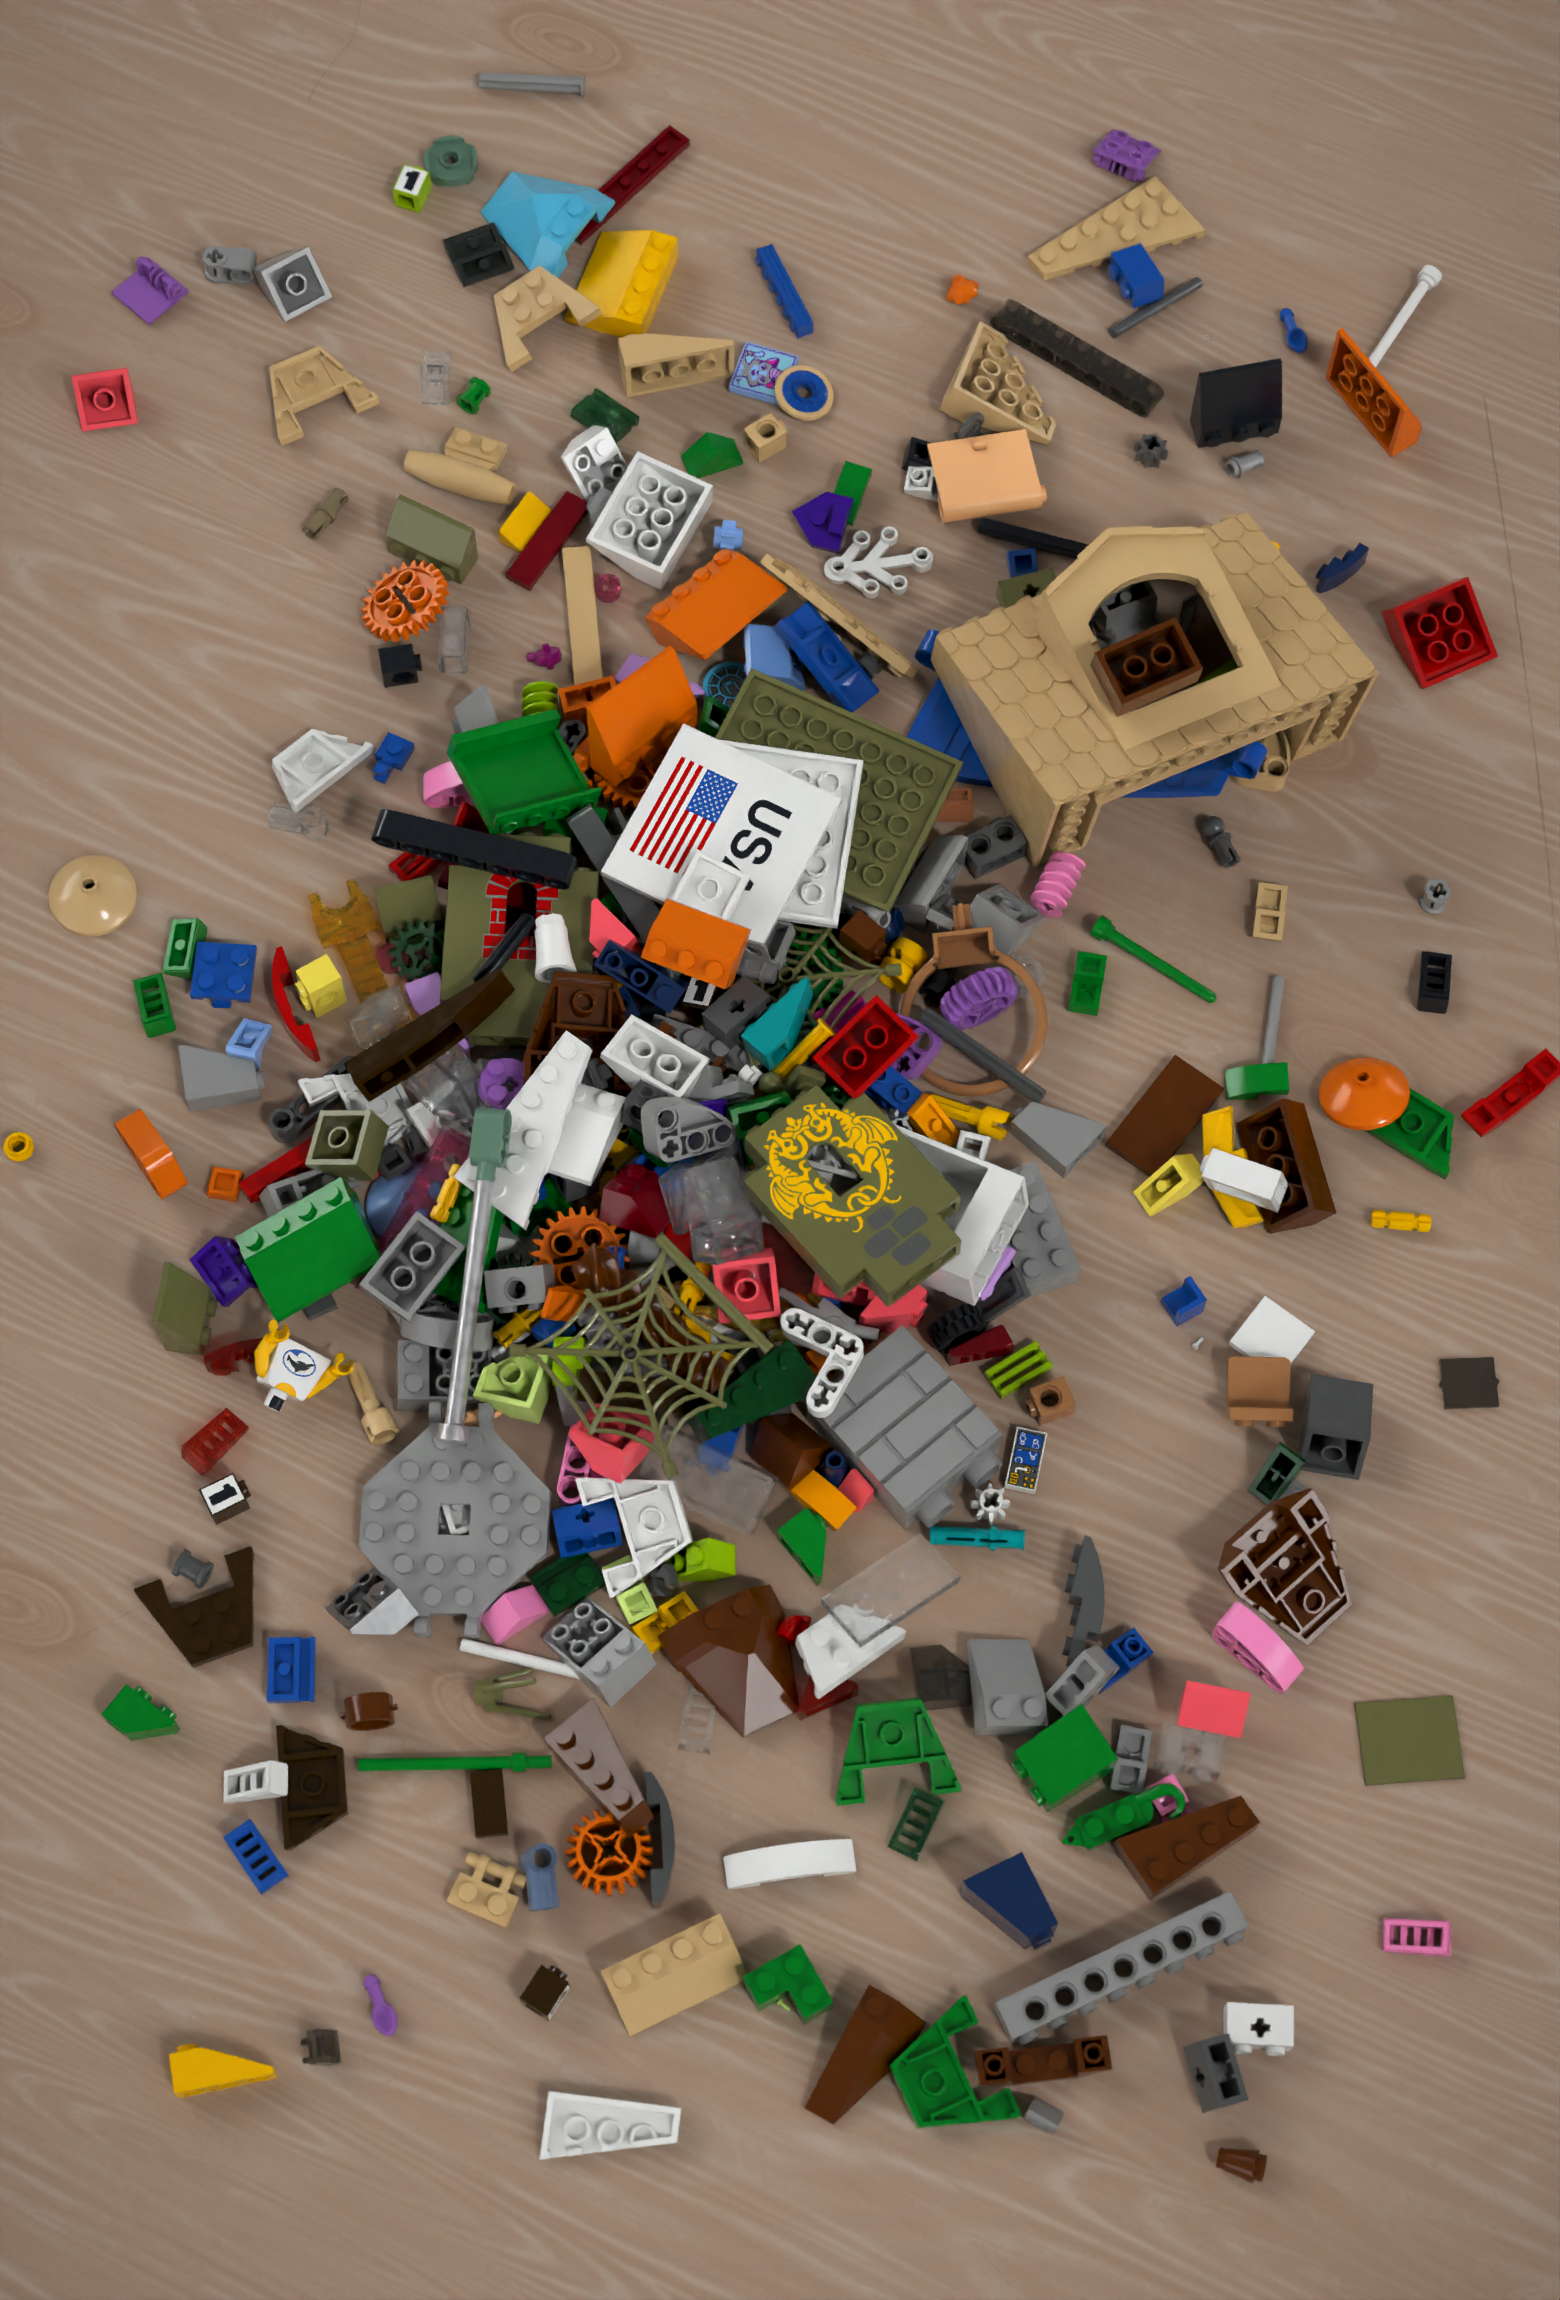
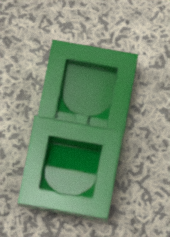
(853, 484)
(1087, 983)
(1256, 1080)

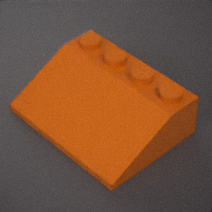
(1371, 396)
(713, 605)
(640, 717)

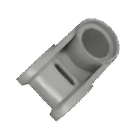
(232, 266)

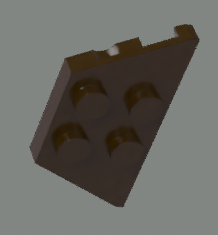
(314, 1786)

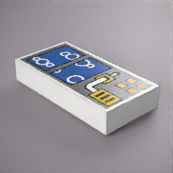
(1025, 1460)

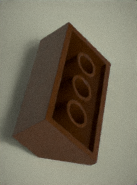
(1284, 1141)

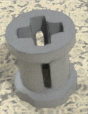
(1440, 902)

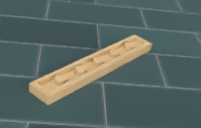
(582, 614)

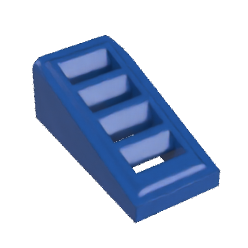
(240, 1833)

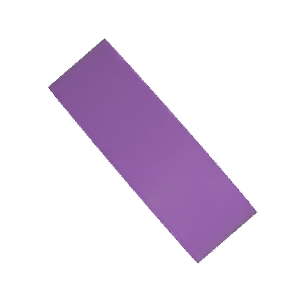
(916, 1057)

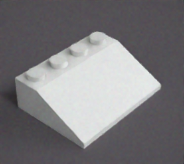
(651, 519)

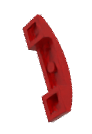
(302, 1034)
(1513, 1095)

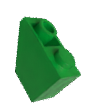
(137, 1717)

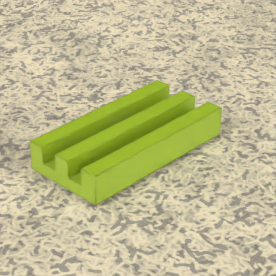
(1014, 1358)

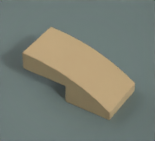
(1269, 911)

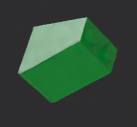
(1064, 1759)

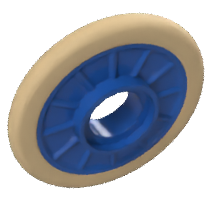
(797, 406)

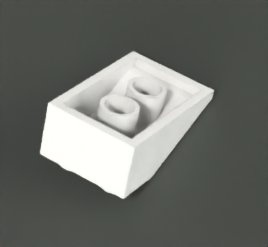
(654, 1057)
(587, 1134)

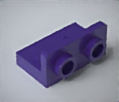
(223, 1269)

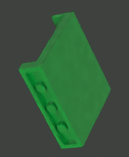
(520, 772)

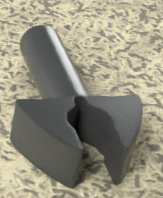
(661, 1575)

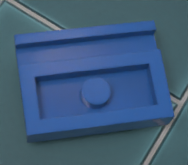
(291, 1670)

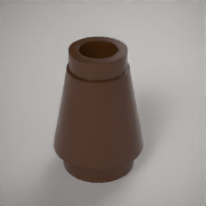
(1243, 2163)

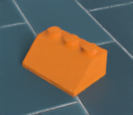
(696, 944)

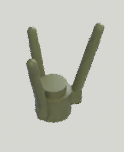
(491, 1689)

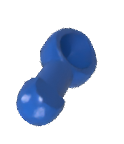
(1296, 337)

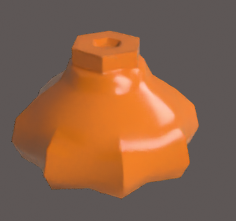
(962, 290)

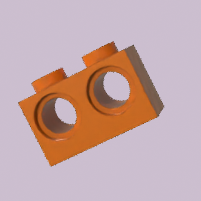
(578, 697)

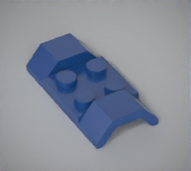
(826, 658)

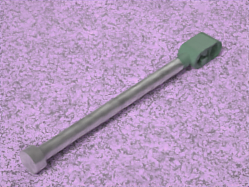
(487, 1151)

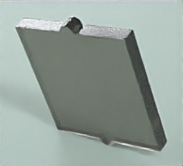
(1469, 1383)

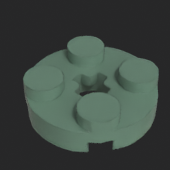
(451, 174)

